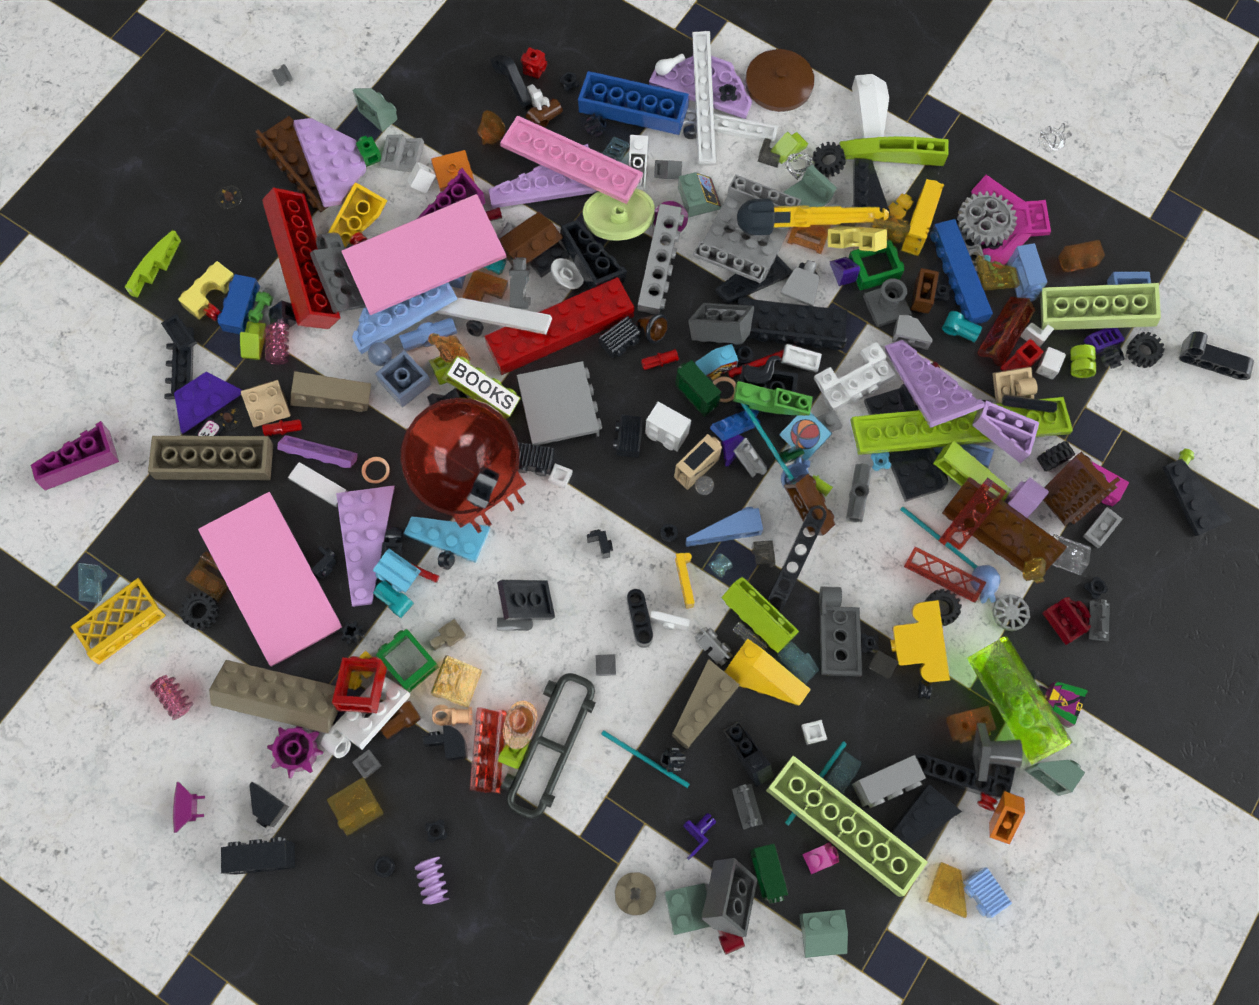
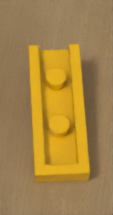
(681, 561)

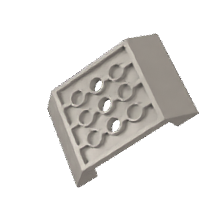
(733, 251)

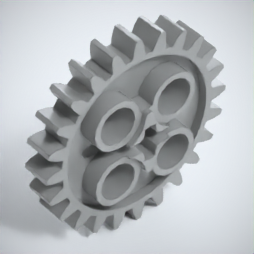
(999, 212)

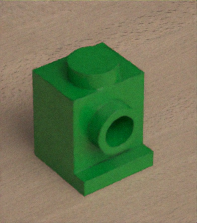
(368, 150)

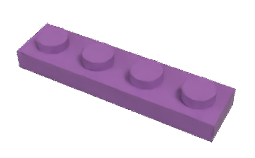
(317, 451)

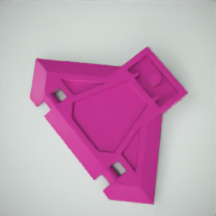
(1031, 219)

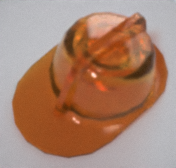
(491, 128)
(519, 724)

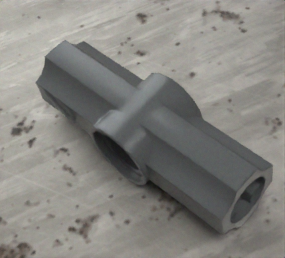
(857, 503)

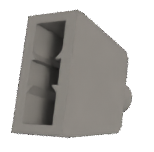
(802, 284)

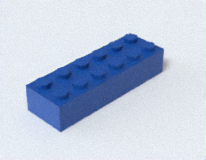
(633, 102)

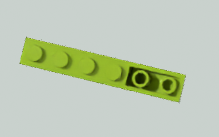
(898, 150)

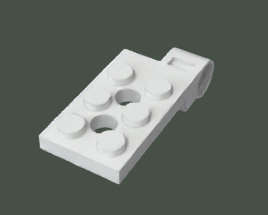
(361, 730)

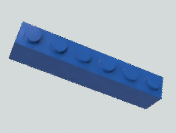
(961, 272)

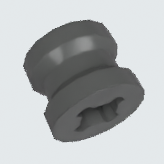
(282, 75)

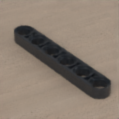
(794, 557)

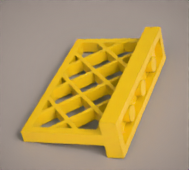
(125, 632)

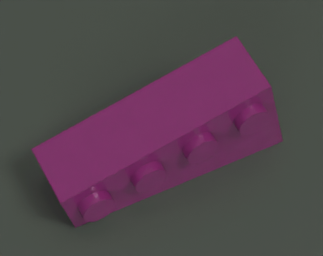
(458, 189)
(76, 458)

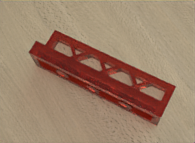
(1011, 330)
(965, 513)
(941, 580)
(493, 743)

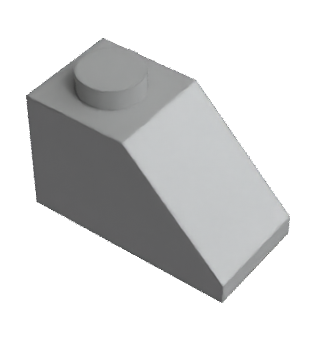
(911, 332)

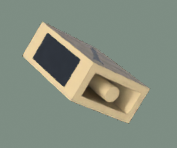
(698, 461)

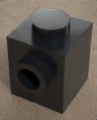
(282, 313)

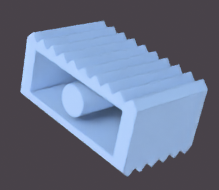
(986, 892)

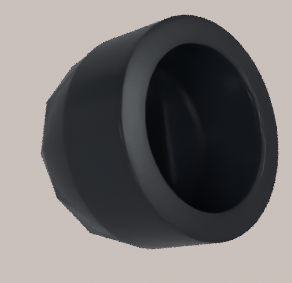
(689, 132)

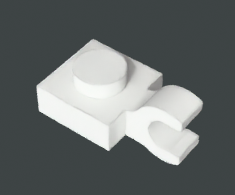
(536, 97)

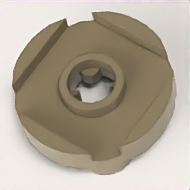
(623, 893)

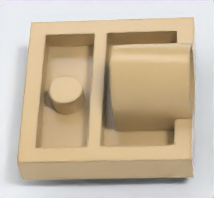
(1015, 383)
(265, 403)

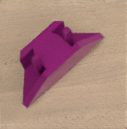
(184, 807)

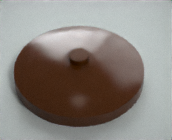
(779, 80)

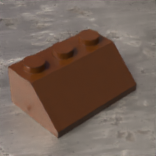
(530, 238)
(805, 495)

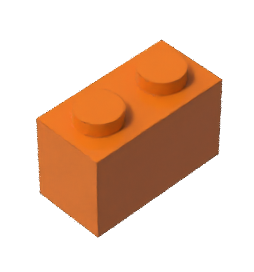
(1007, 817)

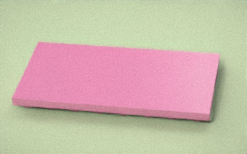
(423, 254)
(270, 579)

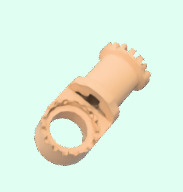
(453, 716)

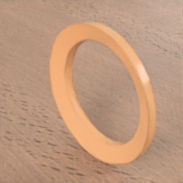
(728, 380)
(367, 462)

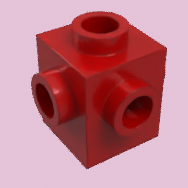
(533, 63)

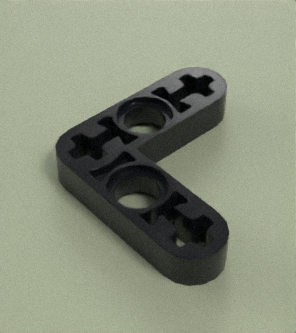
(506, 66)

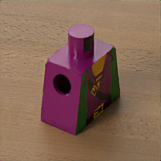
(1065, 701)

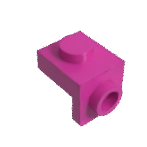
(821, 857)

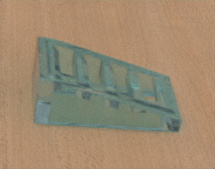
(608, 150)

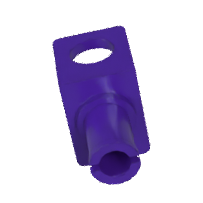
(698, 831)

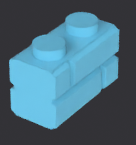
(396, 571)

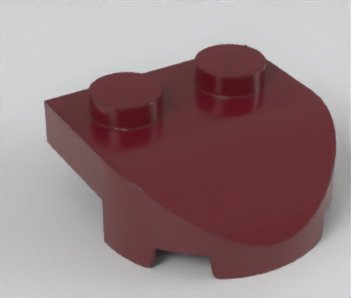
(1068, 619)

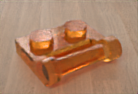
(817, 232)
(448, 347)
(206, 580)

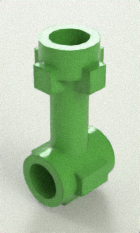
(263, 299)

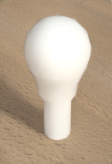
(664, 66)

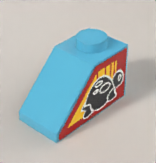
(718, 361)

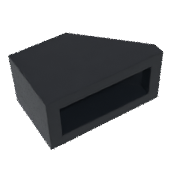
(266, 806)

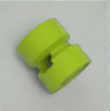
(1083, 361)

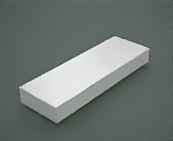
(316, 483)

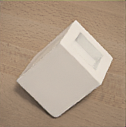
(421, 177)
(1036, 334)
(1050, 363)

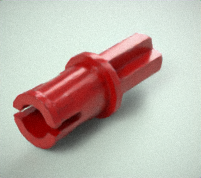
(660, 359)
(281, 427)

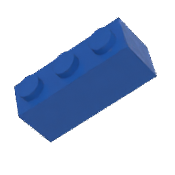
(238, 304)

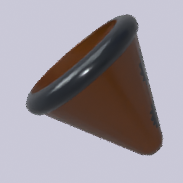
(654, 327)

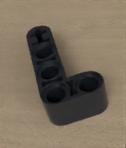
(1215, 359)

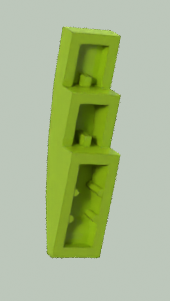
(157, 258)

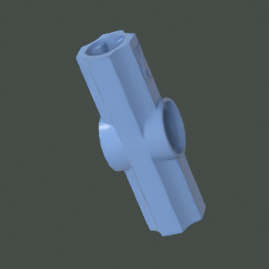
(420, 336)

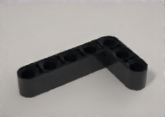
(969, 776)

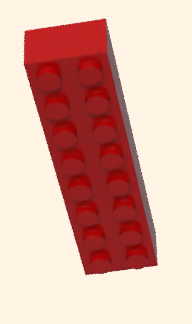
(294, 241)
(570, 323)

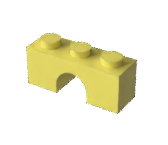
(865, 238)
(215, 278)

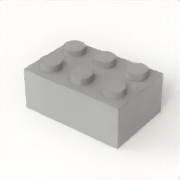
(889, 782)

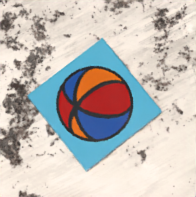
(806, 434)

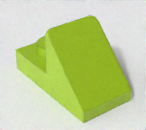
(789, 144)
(252, 340)
(439, 367)
(512, 757)

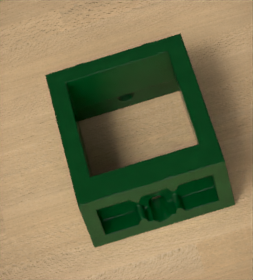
(697, 388)
(769, 873)

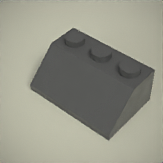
(721, 323)
(729, 897)

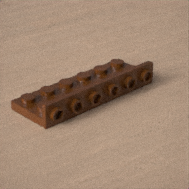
(286, 149)
(1077, 489)
(1006, 530)

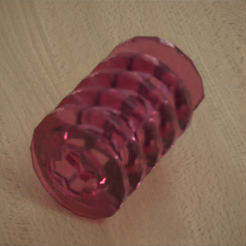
(277, 343)
(171, 697)

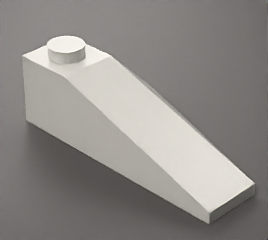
(871, 104)

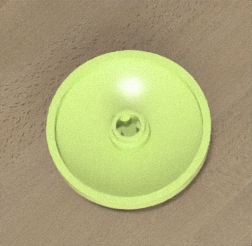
(617, 220)

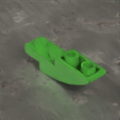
(772, 401)

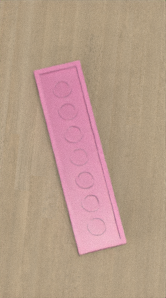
(571, 159)

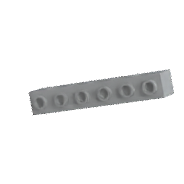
(666, 215)

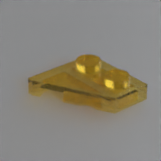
(996, 275)
(948, 890)

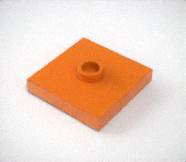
(448, 166)

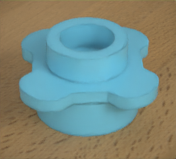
(877, 465)

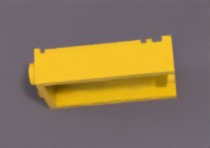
(922, 217)

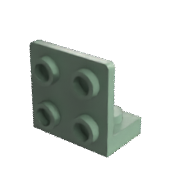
(813, 189)

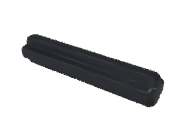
(1029, 403)

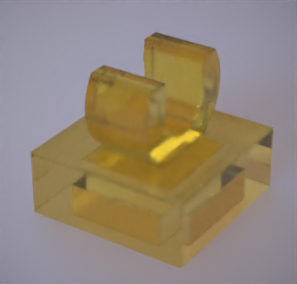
(1034, 570)

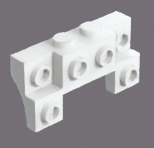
(858, 382)

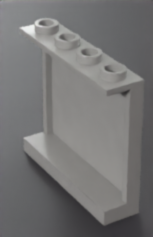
(559, 403)

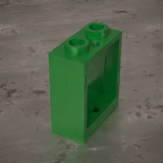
(865, 282)
(421, 674)

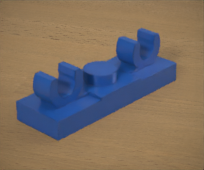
(734, 425)

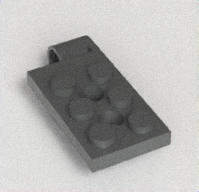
(330, 259)
(844, 620)

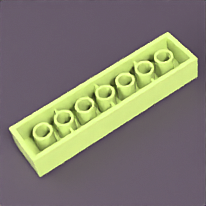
(847, 826)

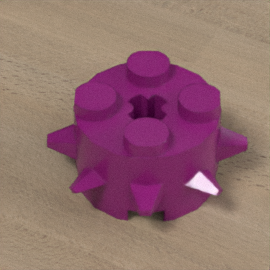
(289, 740)

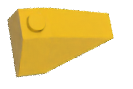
(357, 213)
(762, 673)

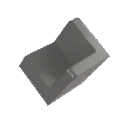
(667, 169)

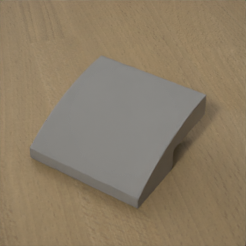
(401, 152)

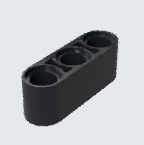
(639, 627)

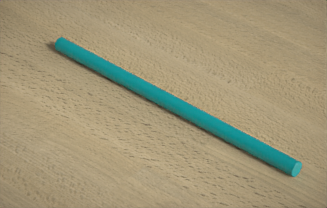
(768, 442)
(935, 535)
(645, 759)
(822, 774)

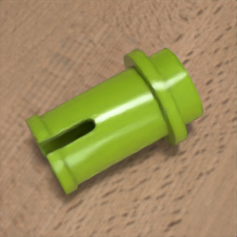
(1187, 455)
(822, 486)

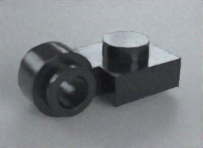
(394, 535)

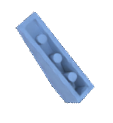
(739, 525)

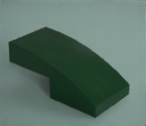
(791, 454)

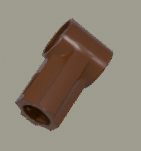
(543, 116)
(404, 717)

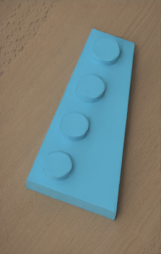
(448, 536)

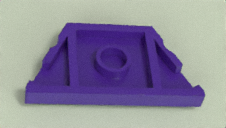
(202, 399)

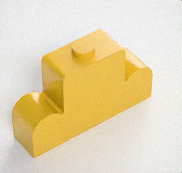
(922, 642)

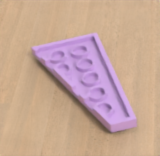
(536, 186)
(931, 388)
(363, 530)

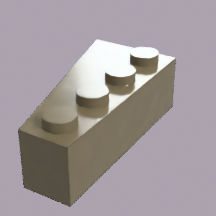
(329, 392)
(706, 700)

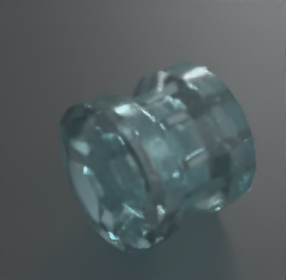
(720, 565)

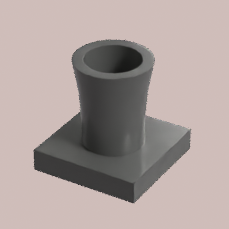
(887, 302)
(994, 752)

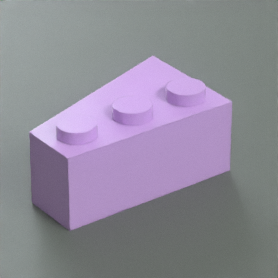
(1007, 429)
(1026, 497)

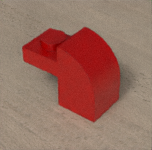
(1024, 356)

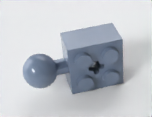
(394, 370)

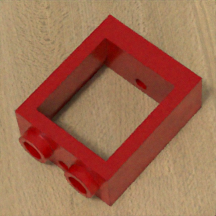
(359, 704)

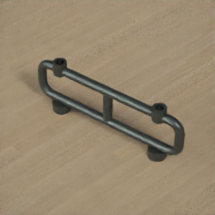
(512, 783)

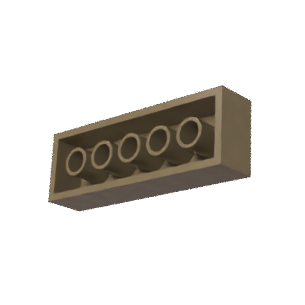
(210, 457)
(274, 696)

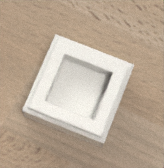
(560, 476)
(814, 732)

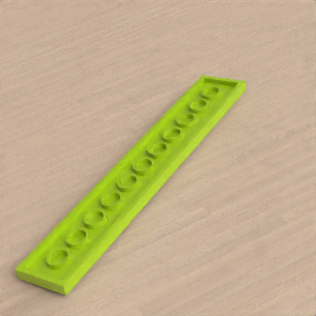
(911, 431)

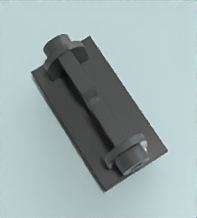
(1099, 620)
(747, 806)

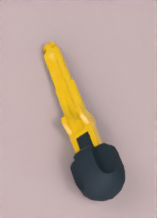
(761, 215)

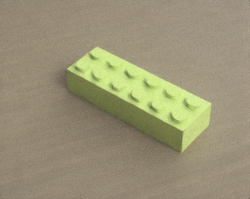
(1100, 306)

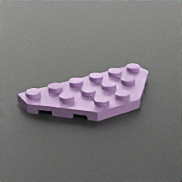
(682, 80)
(331, 159)

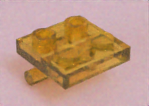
(896, 228)
(456, 681)
(355, 806)

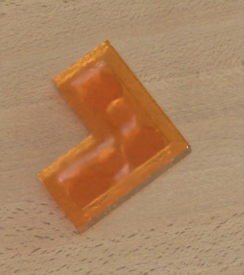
(482, 284)

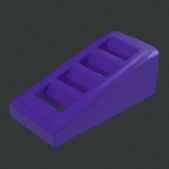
(1090, 340)

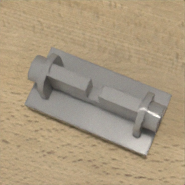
(750, 458)
(709, 639)

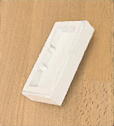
(801, 358)
(669, 621)

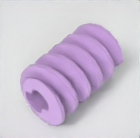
(431, 881)

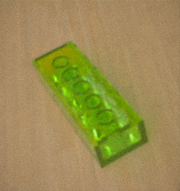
(1019, 700)

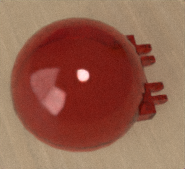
(447, 450)

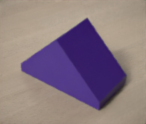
(845, 270)
(729, 446)

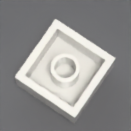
(667, 427)

